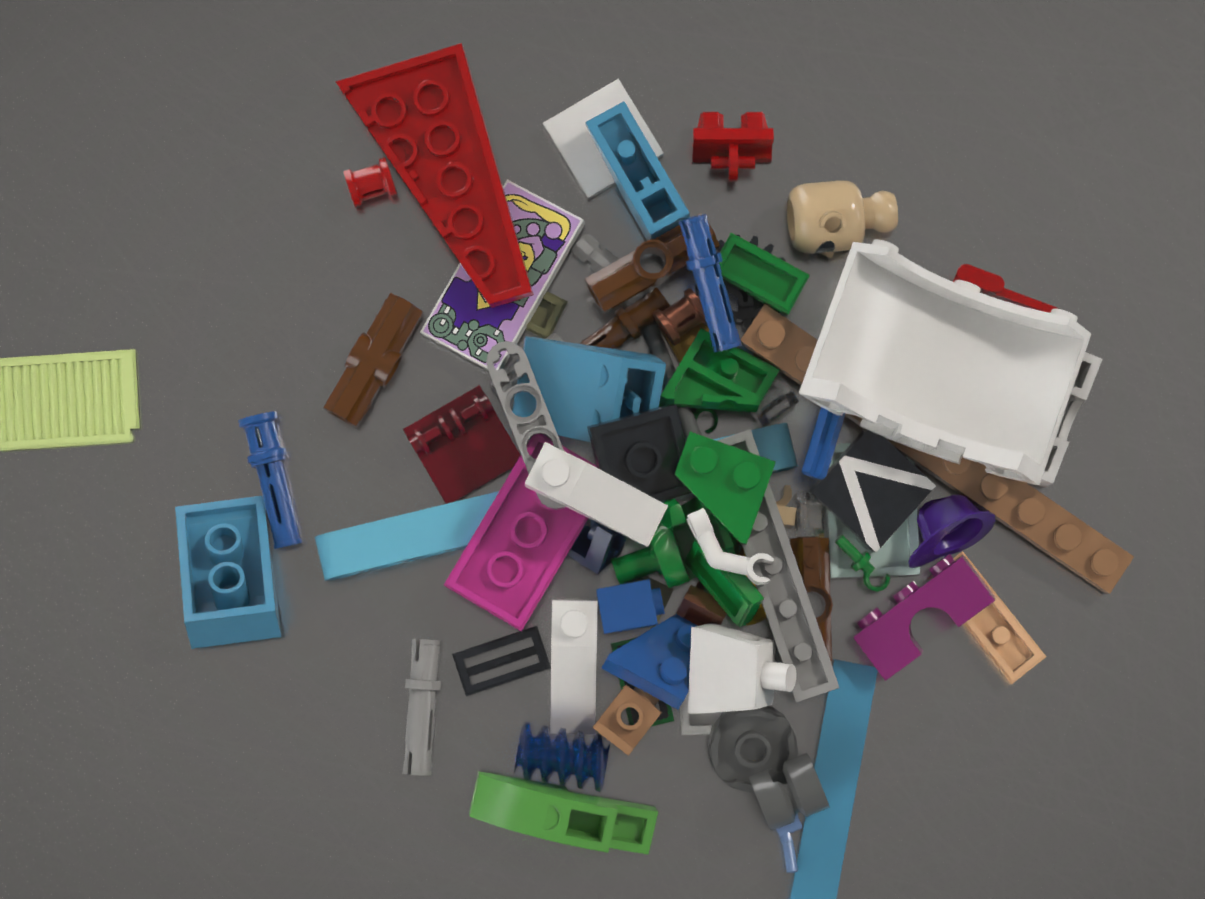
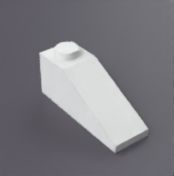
(595, 494)
(573, 665)

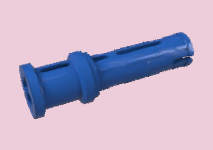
(267, 458)

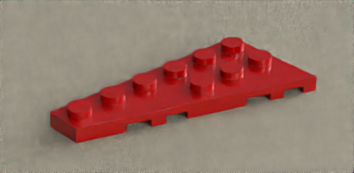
(438, 142)

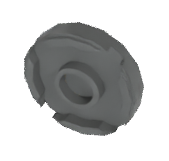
(749, 743)

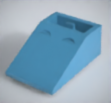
(588, 384)

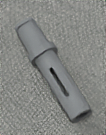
(421, 707)

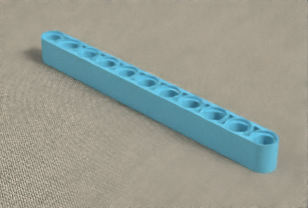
(453, 524)

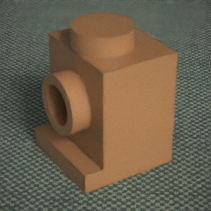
(623, 735)

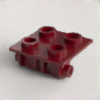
(463, 445)

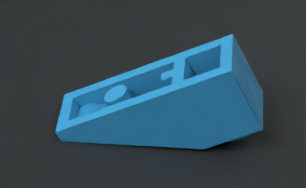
(637, 171)

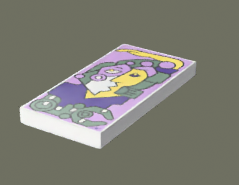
(462, 315)

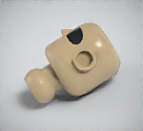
(834, 215)

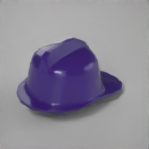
(949, 527)

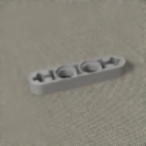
(523, 427)

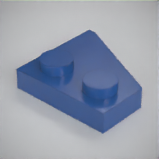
(657, 661)

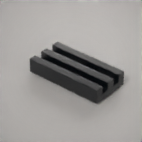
(465, 673)

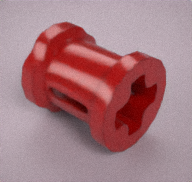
(370, 182)

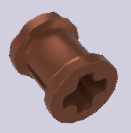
(680, 316)

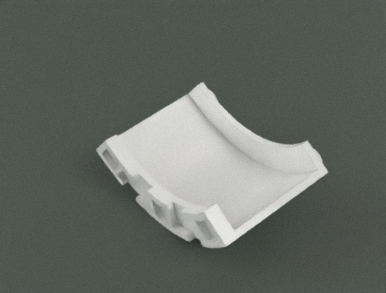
(944, 364)

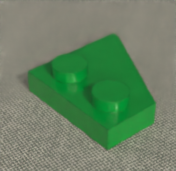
(719, 379)
(725, 481)

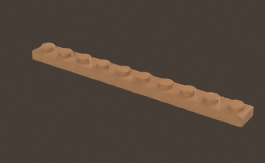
(1011, 501)

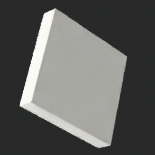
(577, 145)

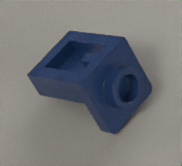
(596, 547)

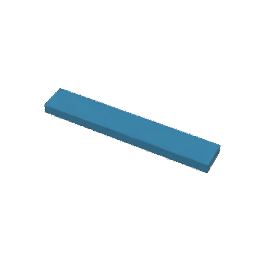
(838, 769)

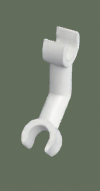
(716, 558)

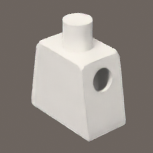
(734, 670)

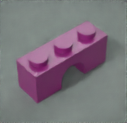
(889, 637)

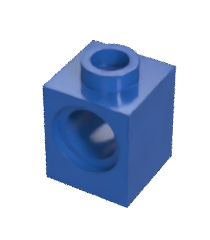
(629, 606)

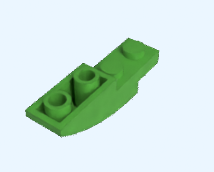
(562, 816)

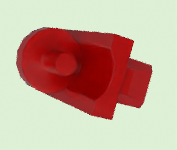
(732, 146)

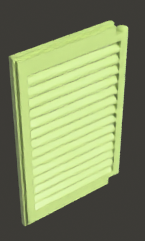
(68, 400)

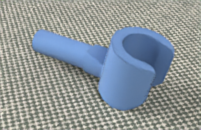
(788, 845)

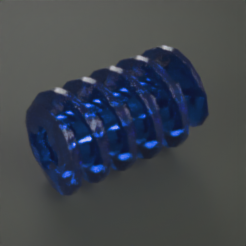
(562, 756)

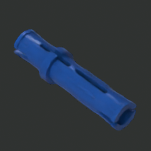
(709, 281)

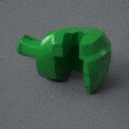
(670, 547)

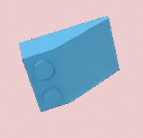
(227, 572)

